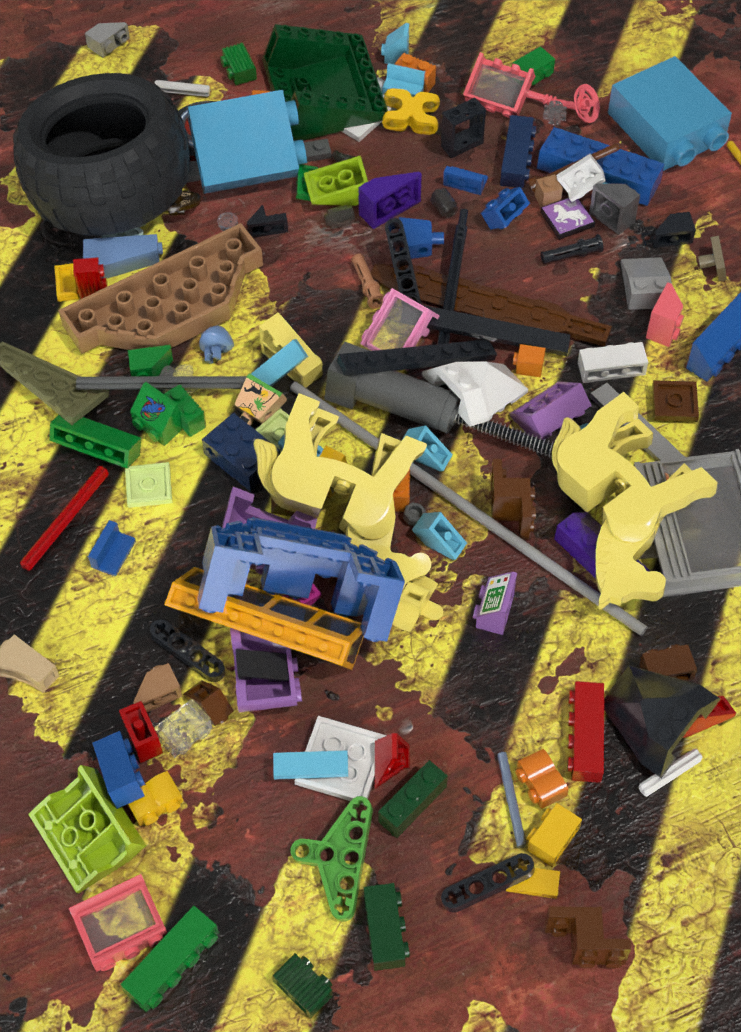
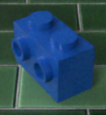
(505, 208)

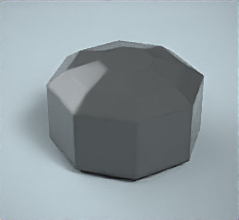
(413, 513)

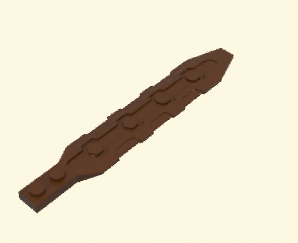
(497, 304)

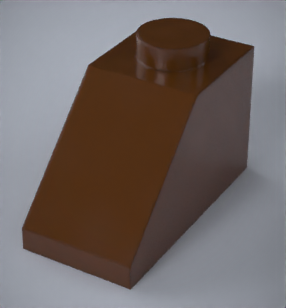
(210, 701)

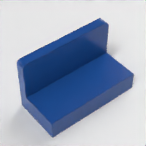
(464, 180)
(110, 549)

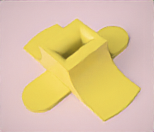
(415, 602)

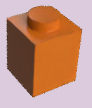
(529, 360)

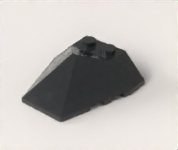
(656, 713)

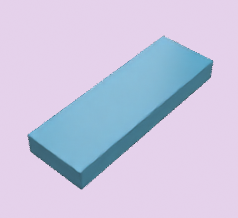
(281, 363)
(310, 764)

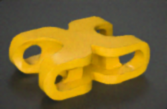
(411, 111)

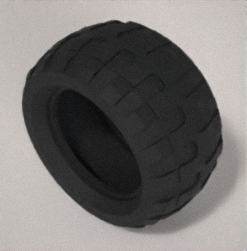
(102, 153)

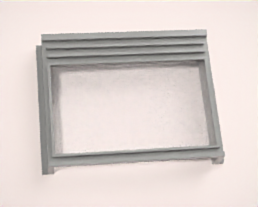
(702, 541)

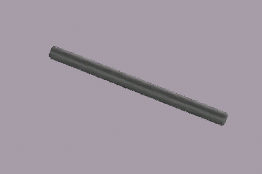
(160, 382)

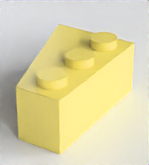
(275, 335)

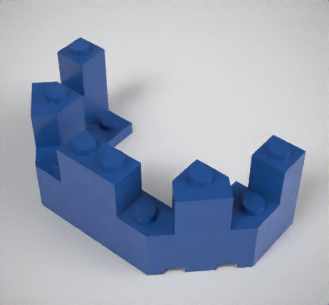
(291, 560)

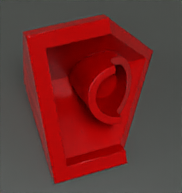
(391, 757)

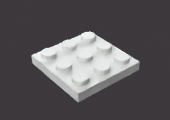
(360, 743)

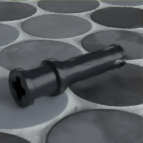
(583, 248)

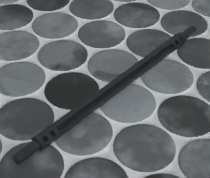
(454, 270)

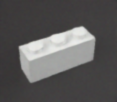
(612, 362)

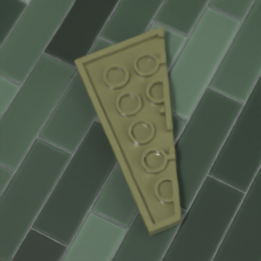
(50, 383)

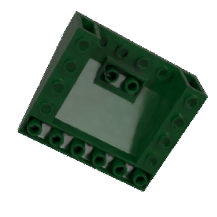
(326, 78)

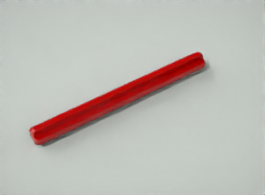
(64, 518)

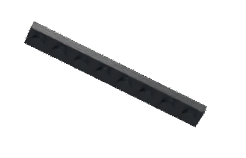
(415, 357)

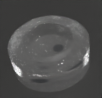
(227, 220)

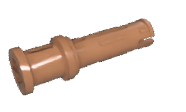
(370, 287)

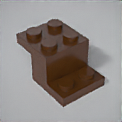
(512, 499)
(587, 936)

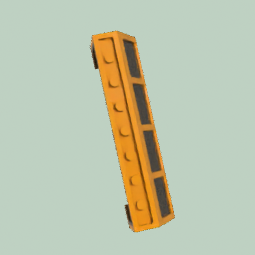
(275, 620)

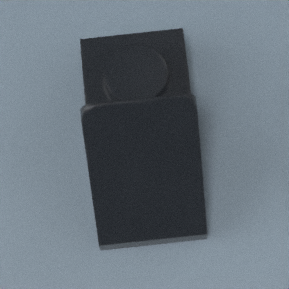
(263, 225)

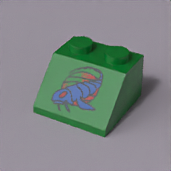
(156, 415)

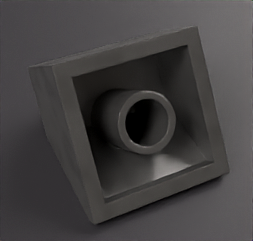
(614, 205)

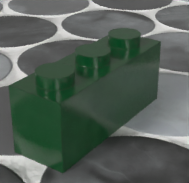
(412, 799)
(385, 926)

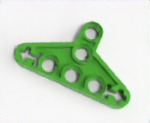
(336, 869)

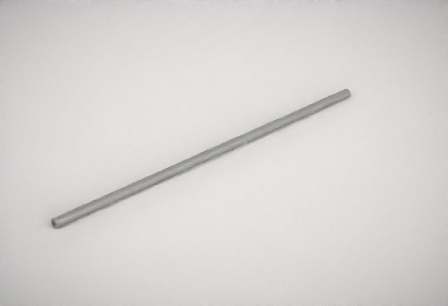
(481, 517)

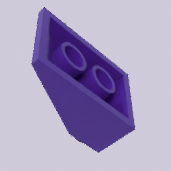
(388, 197)

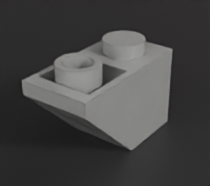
(106, 37)

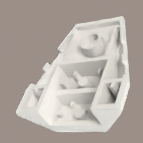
(480, 386)

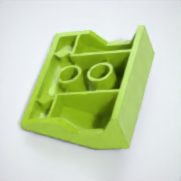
(86, 830)

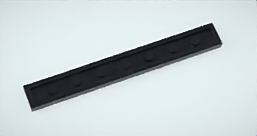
(498, 331)

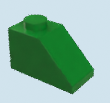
(149, 360)

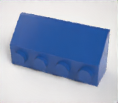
(717, 342)

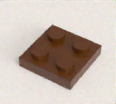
(675, 401)

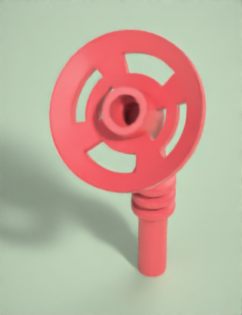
(581, 104)

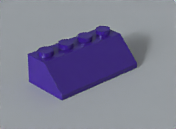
(579, 538)

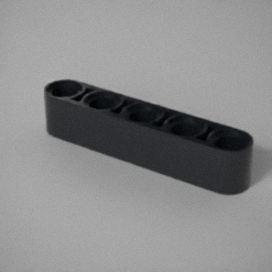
(402, 258)

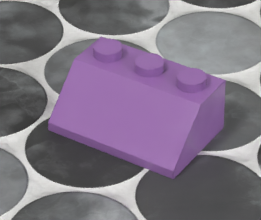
(549, 408)

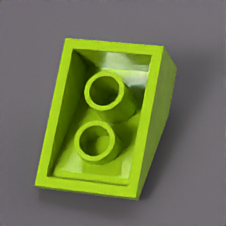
(336, 183)

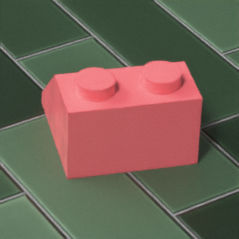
(666, 317)

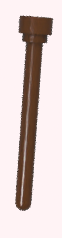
(597, 155)

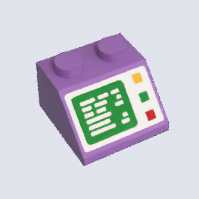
(495, 603)

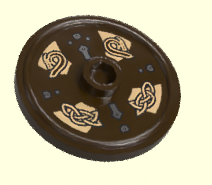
(184, 202)

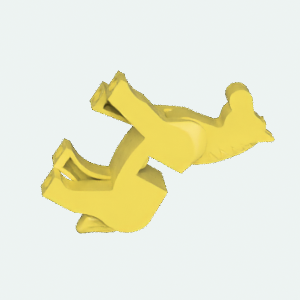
(593, 468)
(302, 480)

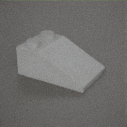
(644, 281)

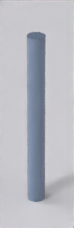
(511, 800)

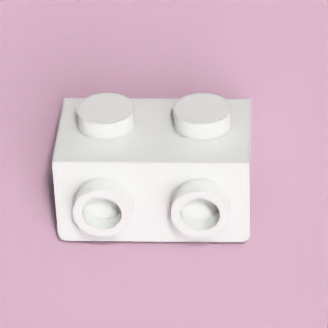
(581, 177)

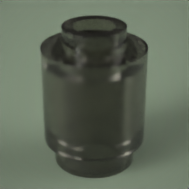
(444, 202)
(339, 216)

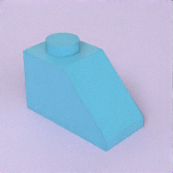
(396, 44)
(435, 454)
(439, 534)

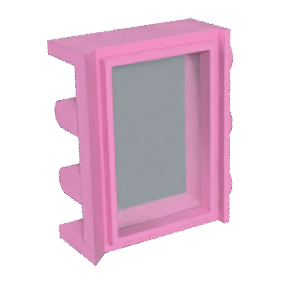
(397, 323)

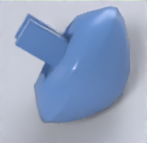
(215, 342)

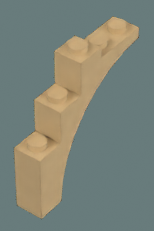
(26, 664)

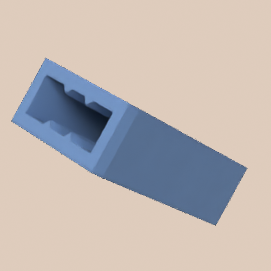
(124, 253)

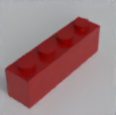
(587, 732)

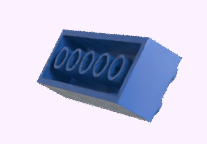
(619, 167)

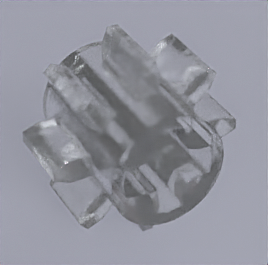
(554, 112)

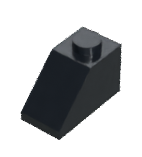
(675, 230)

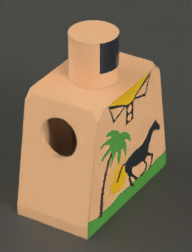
(258, 400)

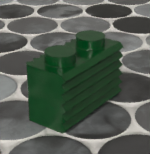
(303, 984)

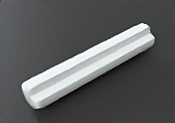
(183, 88)
(677, 768)

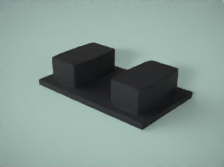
(262, 665)

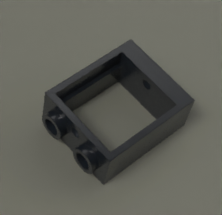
(473, 136)

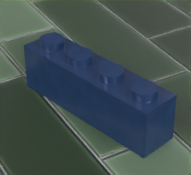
(517, 150)

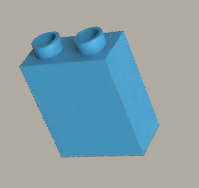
(669, 113)
(245, 141)

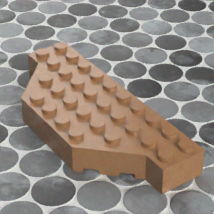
(167, 299)

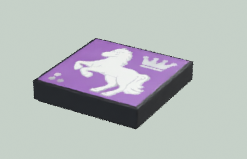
(567, 217)

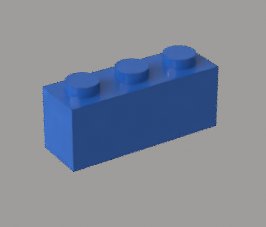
(119, 769)

